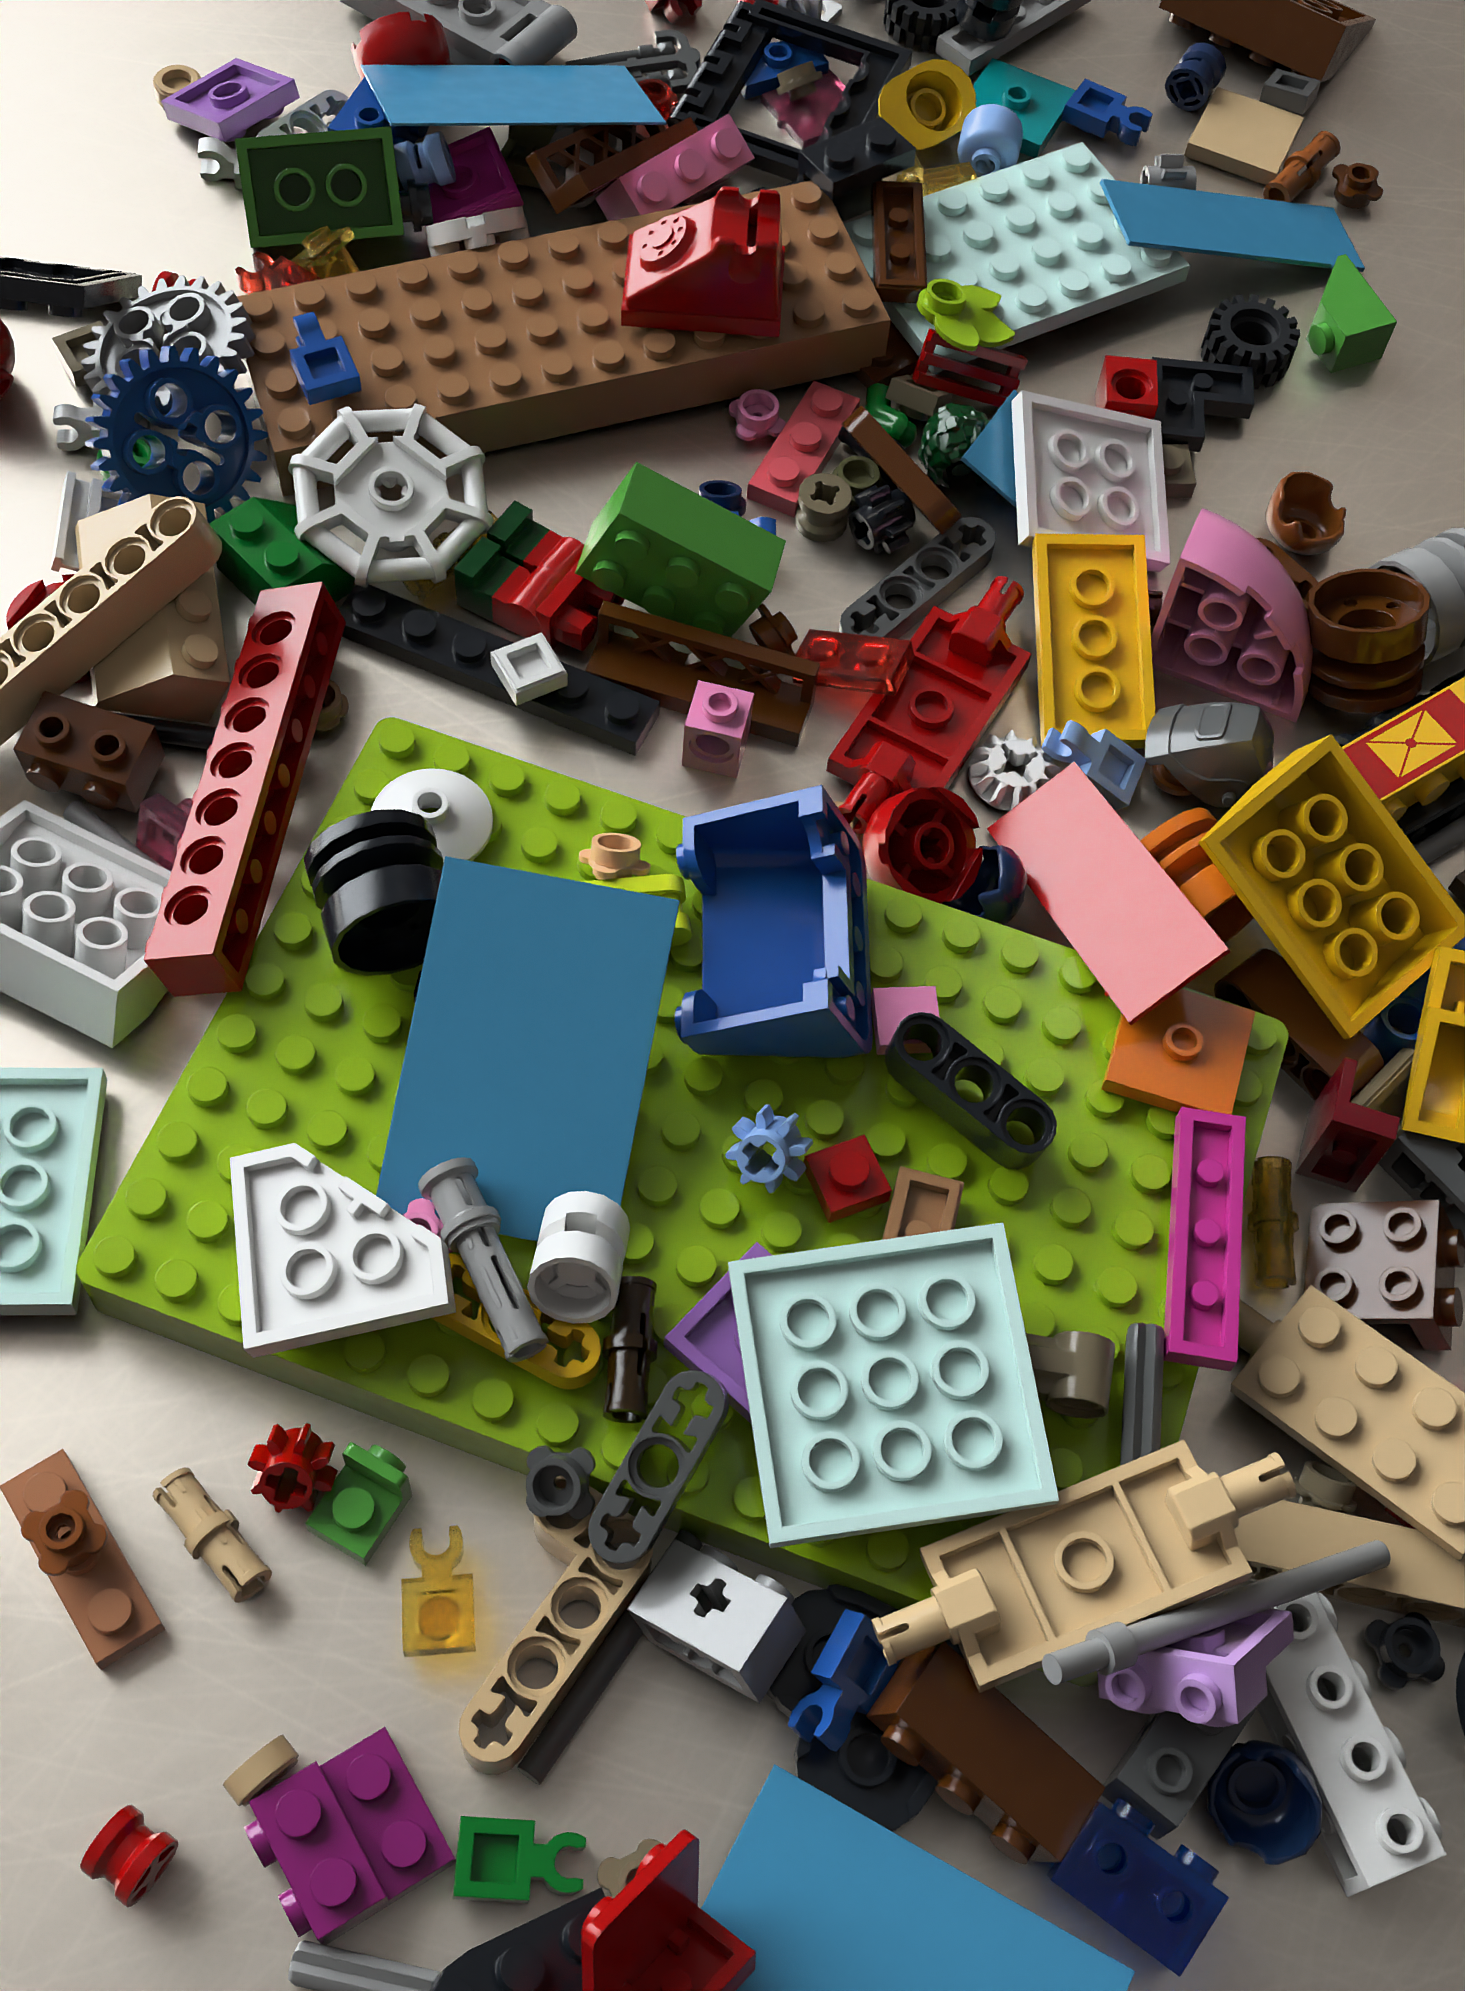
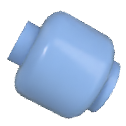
(990, 139)

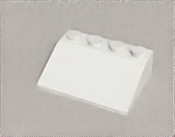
(76, 924)

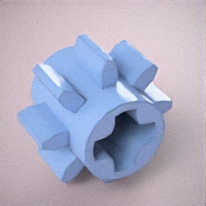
(759, 1165)

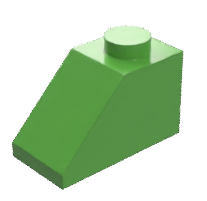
(1349, 321)

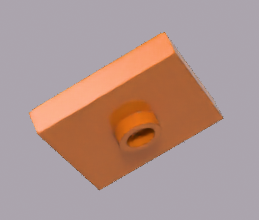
(1181, 1054)

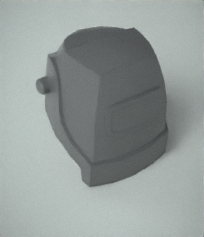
(1212, 748)

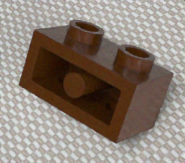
(89, 752)

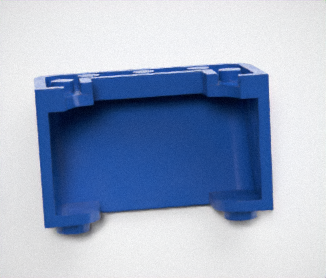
(778, 930)

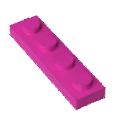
(1205, 1240)

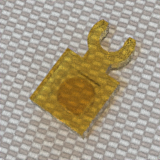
(438, 1605)

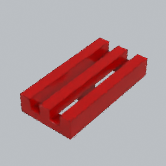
(1007, 381)

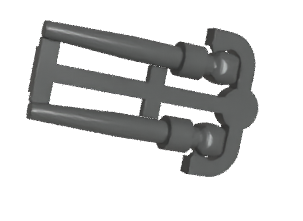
(655, 59)

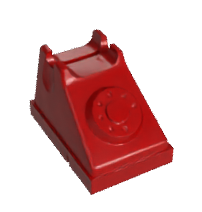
(709, 268)

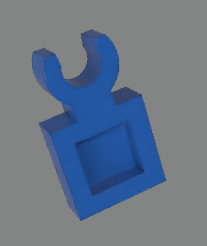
(1104, 110)

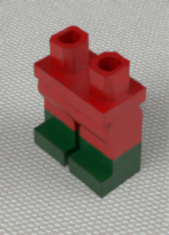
(529, 581)

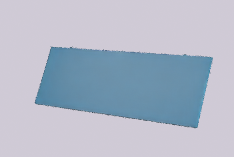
(1228, 225)

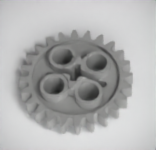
(193, 316)

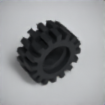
(919, 21)
(1257, 323)

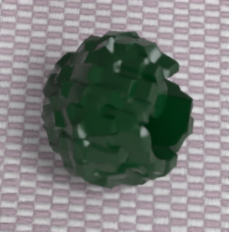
(948, 438)

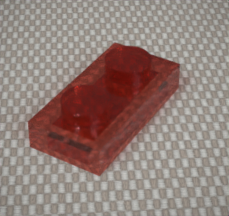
(857, 661)

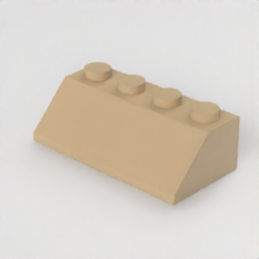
(178, 657)

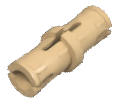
(212, 1534)

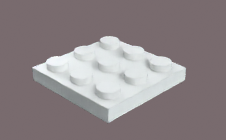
(1088, 473)

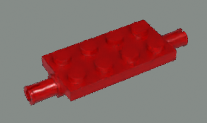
(941, 709)

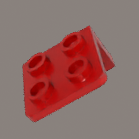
(658, 1935)

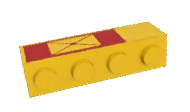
(1415, 751)

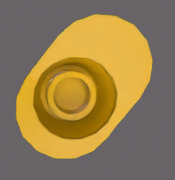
(928, 102)

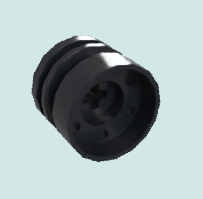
(376, 889)

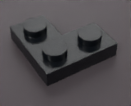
(1198, 389)

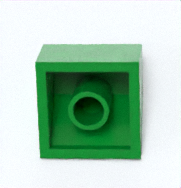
(266, 554)

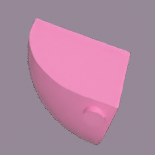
(1235, 621)

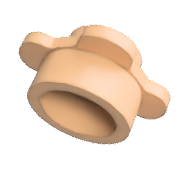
(614, 856)

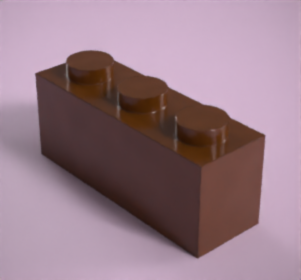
(985, 1756)

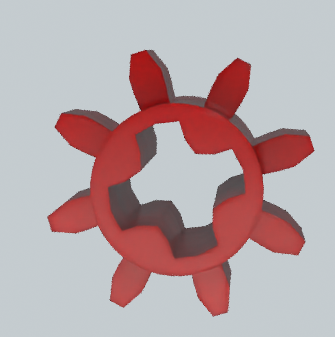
(292, 1468)

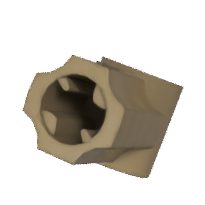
(1073, 1372)

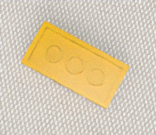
(1093, 634)

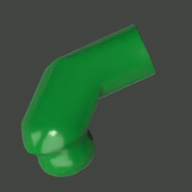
(892, 420)

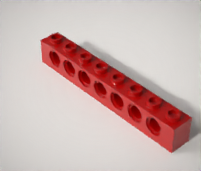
(246, 794)

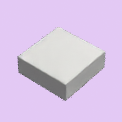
(529, 668)

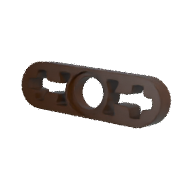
(902, 470)

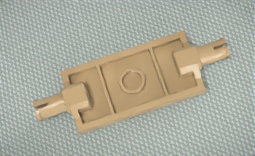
(1361, 1410)
(1102, 1555)

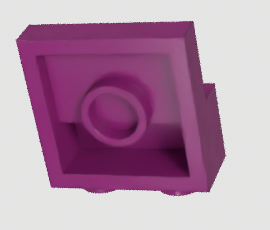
(348, 1837)

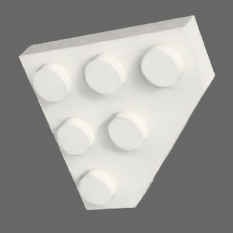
(326, 1255)

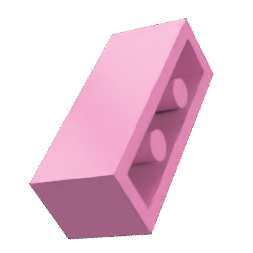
(678, 172)

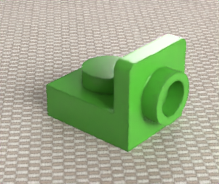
(362, 1502)

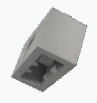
(718, 1618)

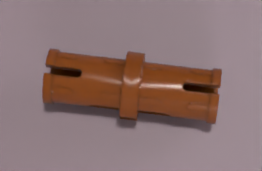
(1315, 156)

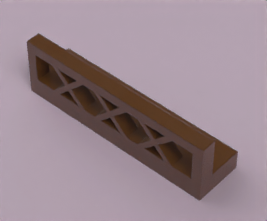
(609, 164)
(671, 676)

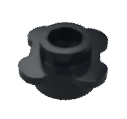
(1424, 1647)

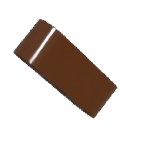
(1313, 1044)

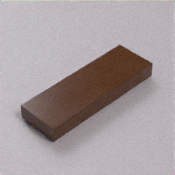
(898, 240)

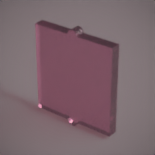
(807, 115)

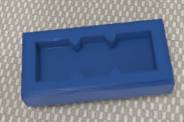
(776, 59)

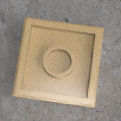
(1244, 136)

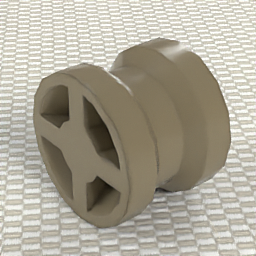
(823, 507)

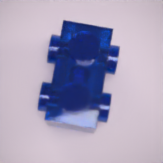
(1134, 1888)

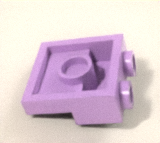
(1206, 1677)

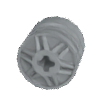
(1441, 570)

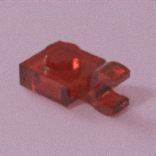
(271, 274)

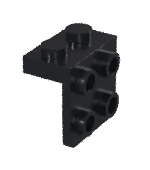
(853, 161)

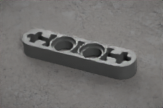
(922, 590)

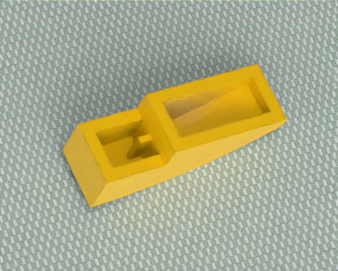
(1438, 1065)

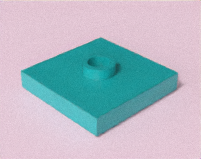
(1033, 98)

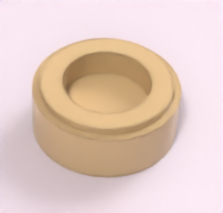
(172, 79)
(261, 1771)

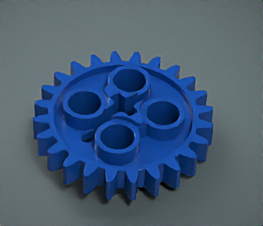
(195, 394)

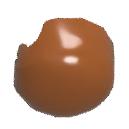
(1303, 514)

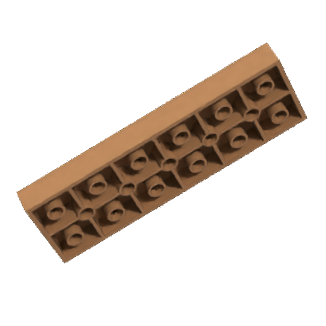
(532, 341)

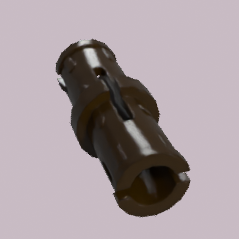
(630, 1351)

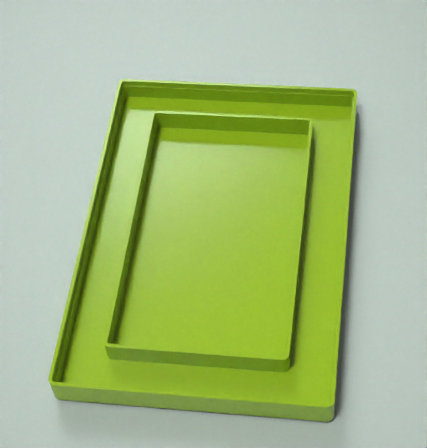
(320, 1065)

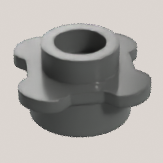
(542, 1492)

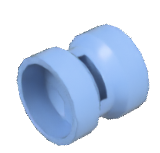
(425, 161)

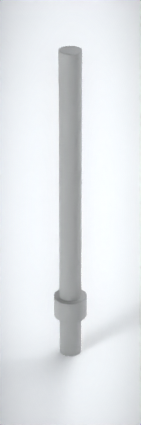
(1118, 1645)

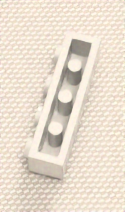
(1325, 1716)

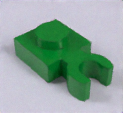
(500, 1859)

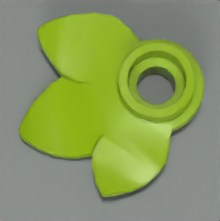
(964, 314)

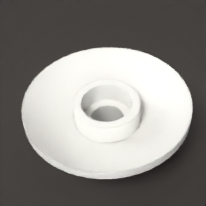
(464, 811)

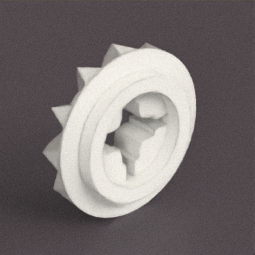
(1009, 789)

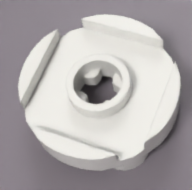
(477, 231)

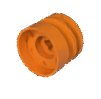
(1187, 864)

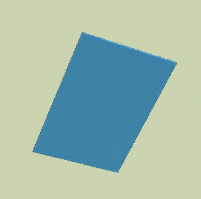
(529, 1039)
(864, 1910)

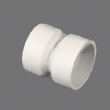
(579, 1257)

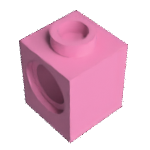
(717, 729)

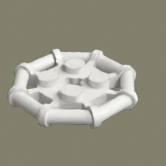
(384, 522)

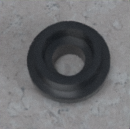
(416, 205)

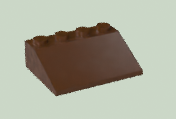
(1300, 34)

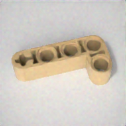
(551, 1639)

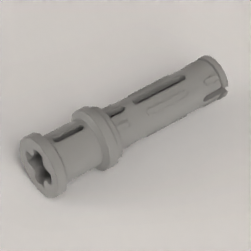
(472, 1231)

